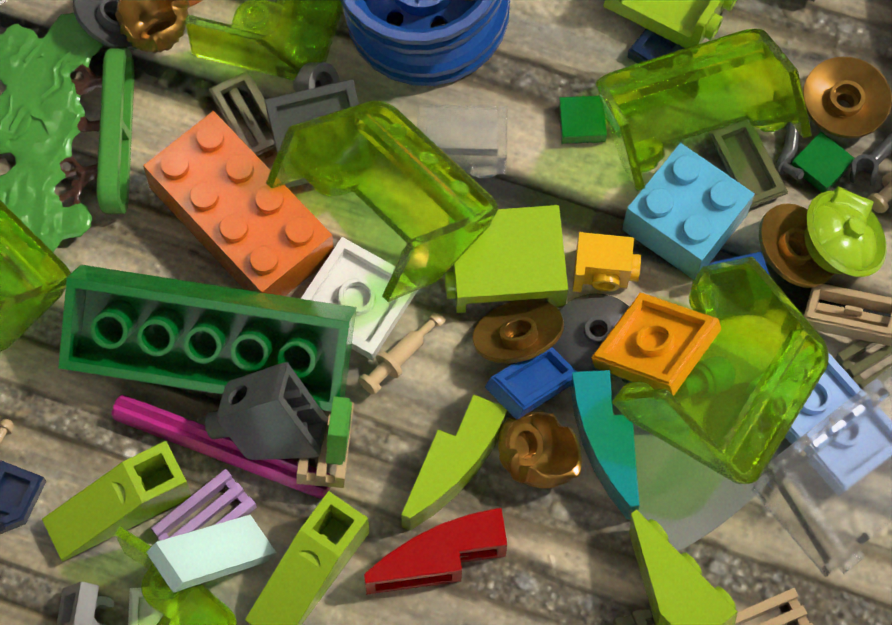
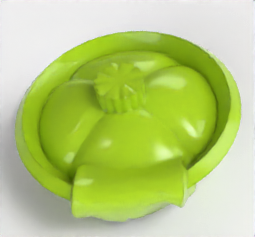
(845, 234)

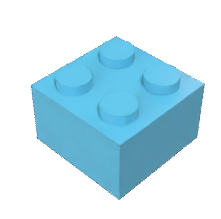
(687, 211)

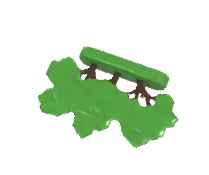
(45, 114)

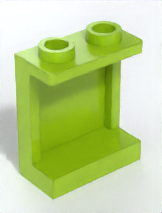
(676, 20)
(513, 260)

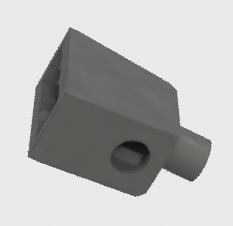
(269, 416)

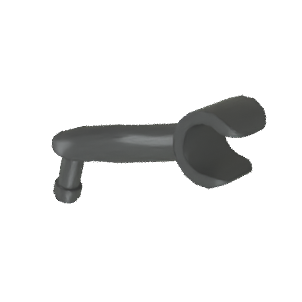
(788, 153)
(871, 162)

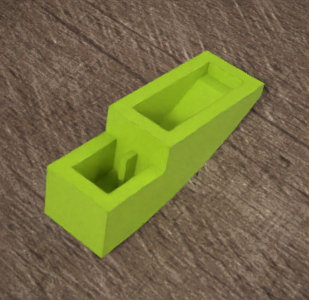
(454, 461)

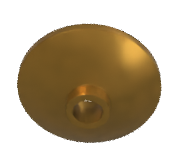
(849, 81)
(785, 247)
(518, 331)

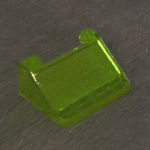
(747, 381)

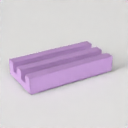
(198, 499)

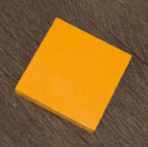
(656, 343)

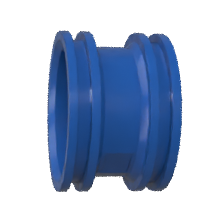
(421, 53)

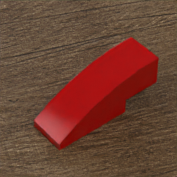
(438, 553)

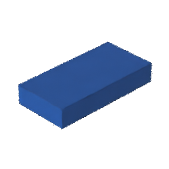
(531, 382)

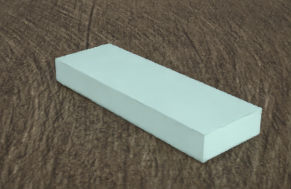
(210, 553)

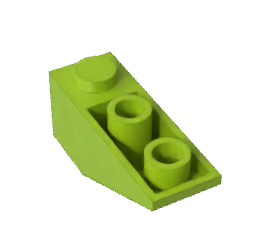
(121, 497)
(310, 563)
(675, 580)

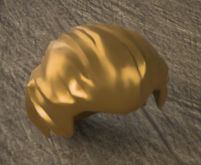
(152, 23)
(539, 450)

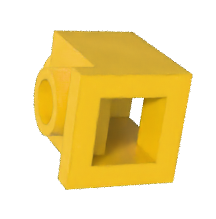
(605, 262)

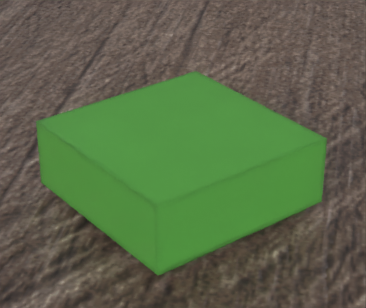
(338, 430)

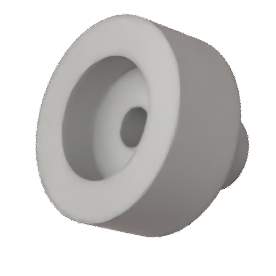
(315, 75)

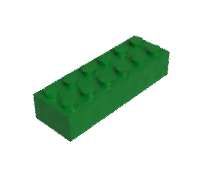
(200, 333)

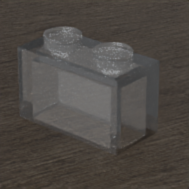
(469, 135)

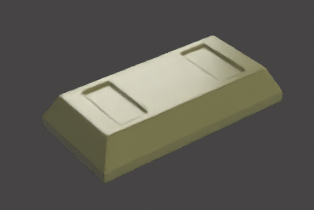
(748, 161)

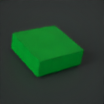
(582, 120)
(823, 162)

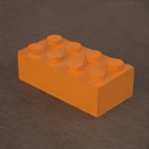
(224, 201)

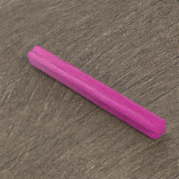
(194, 436)

